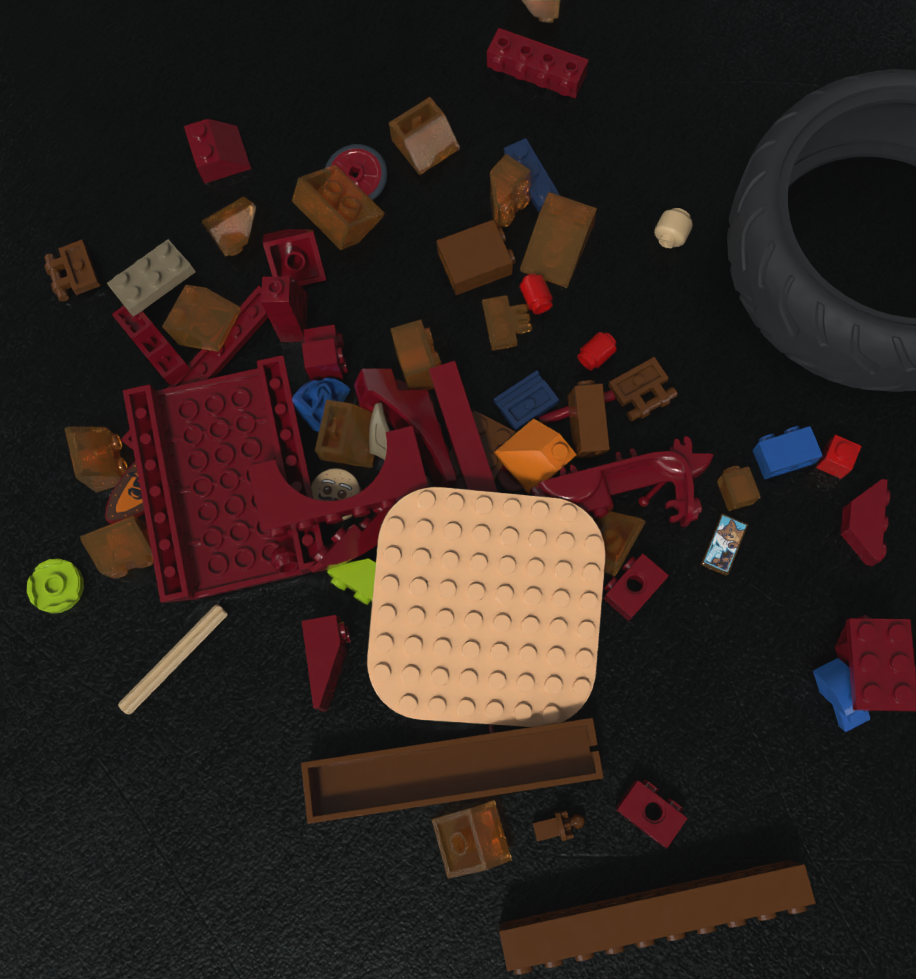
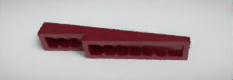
(462, 428)

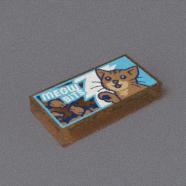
(724, 544)

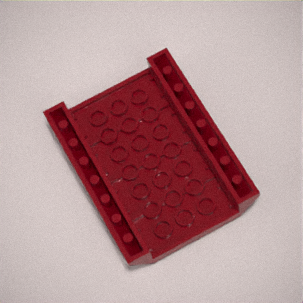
(196, 481)

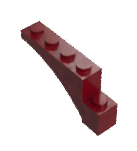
(408, 409)

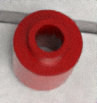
(536, 293)
(597, 350)

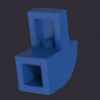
(835, 685)

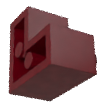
(324, 353)

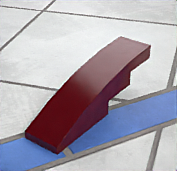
(152, 344)

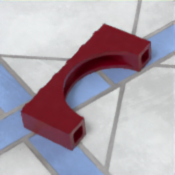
(286, 509)

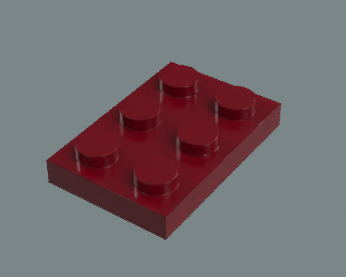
(881, 664)

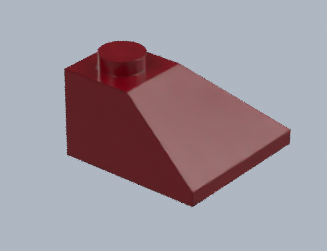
(294, 255)

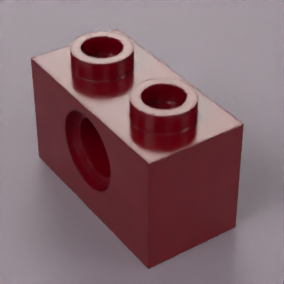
(647, 575)
(662, 828)

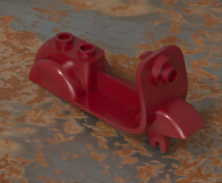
(593, 487)

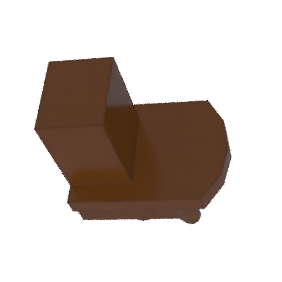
(558, 826)

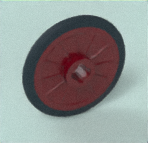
(368, 165)

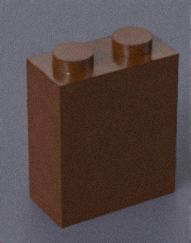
(475, 257)
(588, 420)

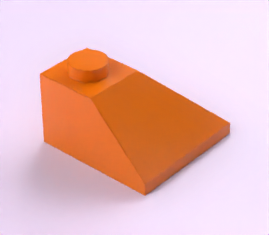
(534, 454)

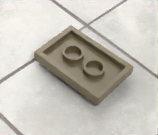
(151, 277)

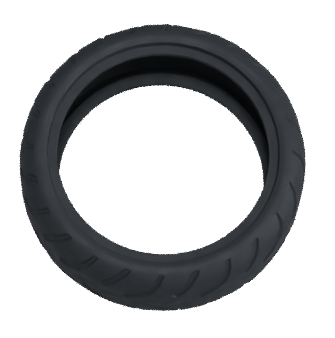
(776, 283)

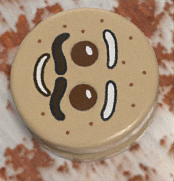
(334, 486)

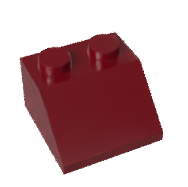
(216, 149)

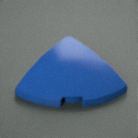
(312, 398)

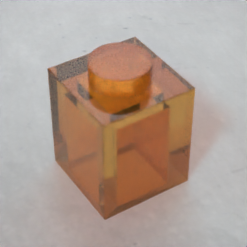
(738, 487)

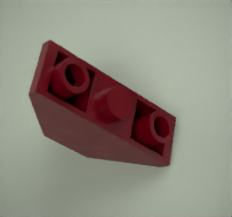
(866, 522)

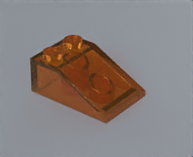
(558, 239)

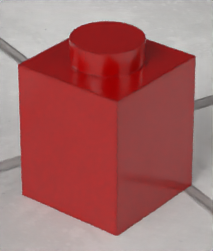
(838, 456)

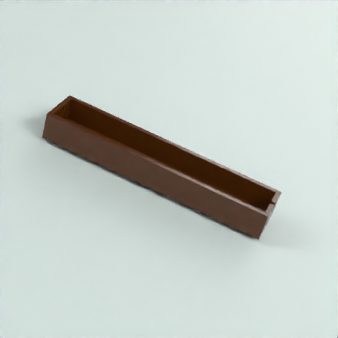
(450, 770)

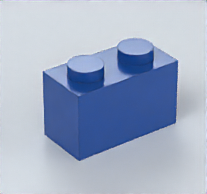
(787, 452)

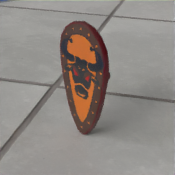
(125, 498)

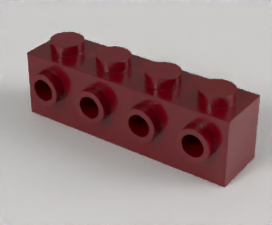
(537, 63)

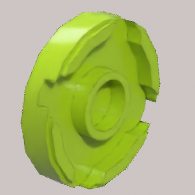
(55, 586)

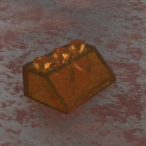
(336, 206)

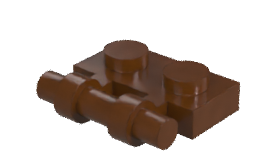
(79, 269)
(638, 382)

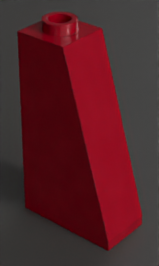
(286, 307)

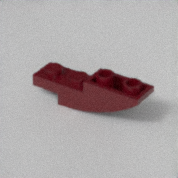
(350, 543)

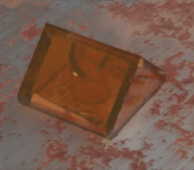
(619, 535)

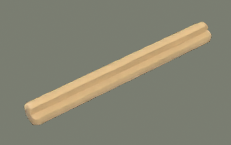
(172, 659)

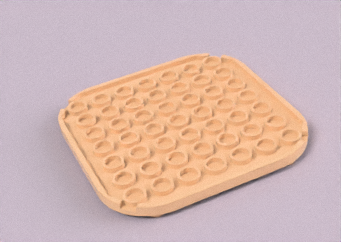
(486, 607)

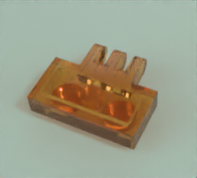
(504, 321)

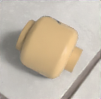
(673, 228)

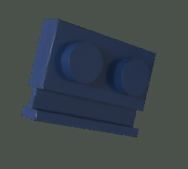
(526, 401)

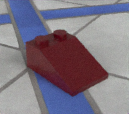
(325, 653)

